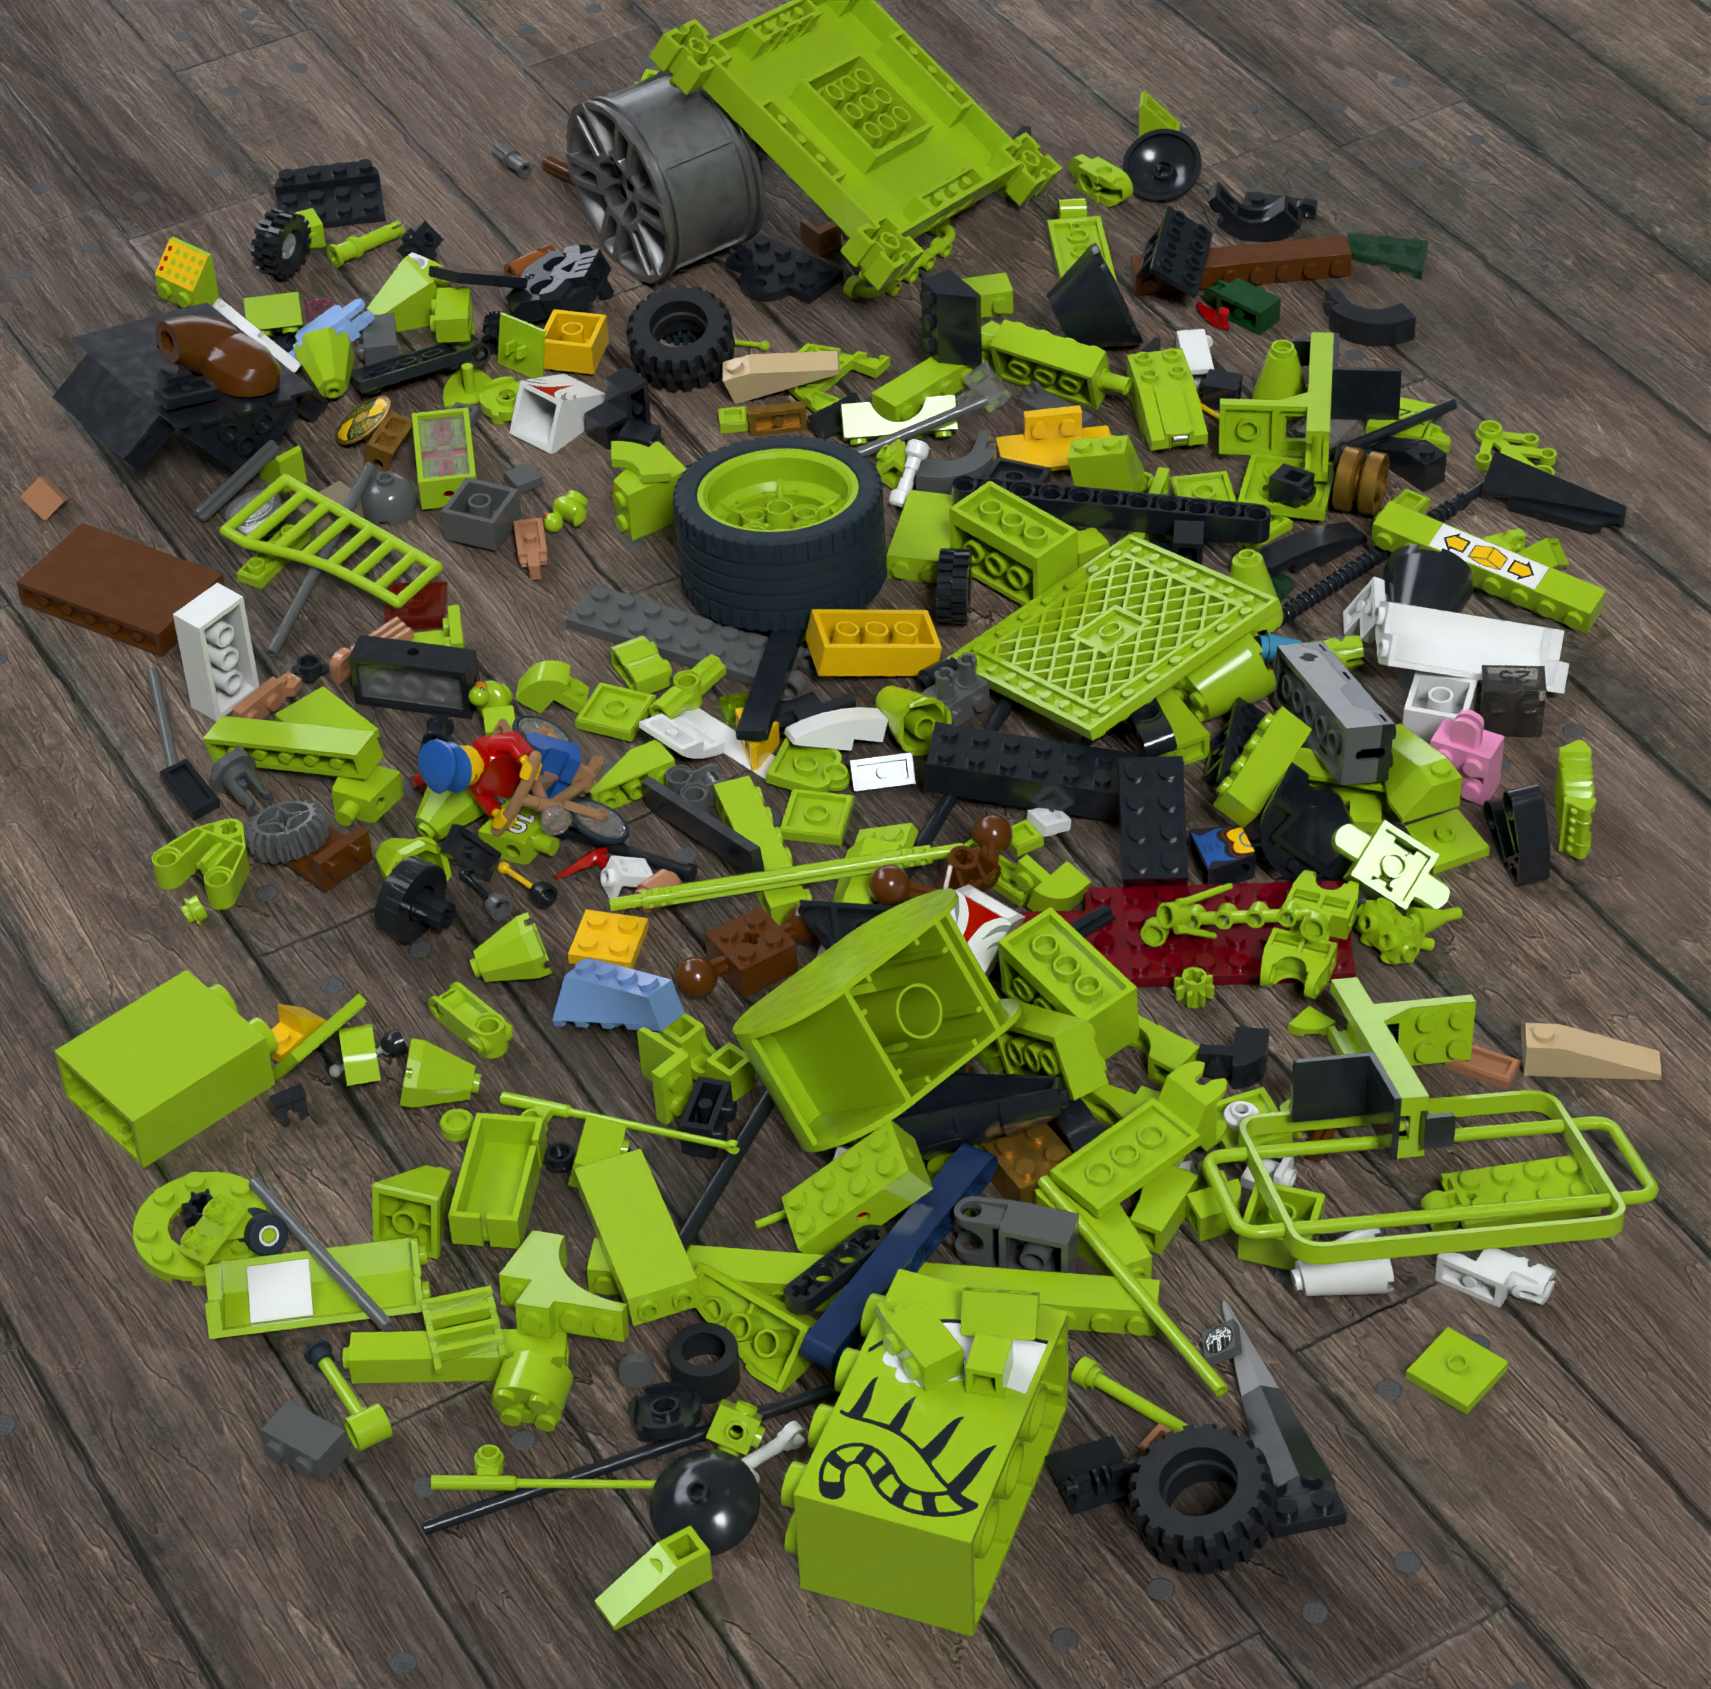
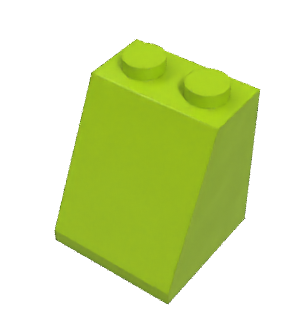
(1106, 463)
(645, 506)

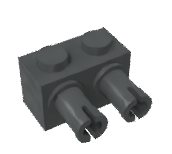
(961, 689)

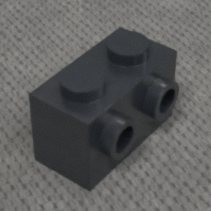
(708, 1115)

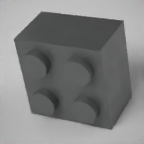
(481, 514)

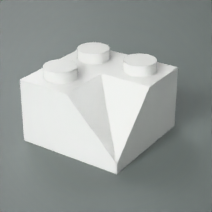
(1434, 698)

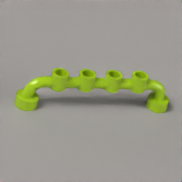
(855, 286)
(1313, 925)

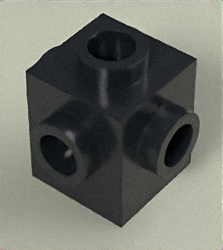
(421, 240)

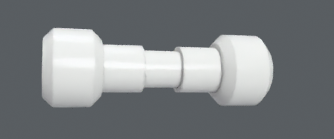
(916, 452)

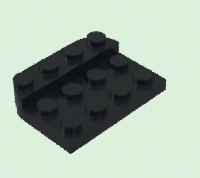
(337, 192)

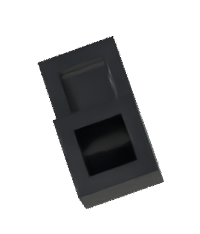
(1243, 1062)

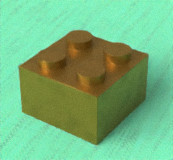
(1025, 1160)

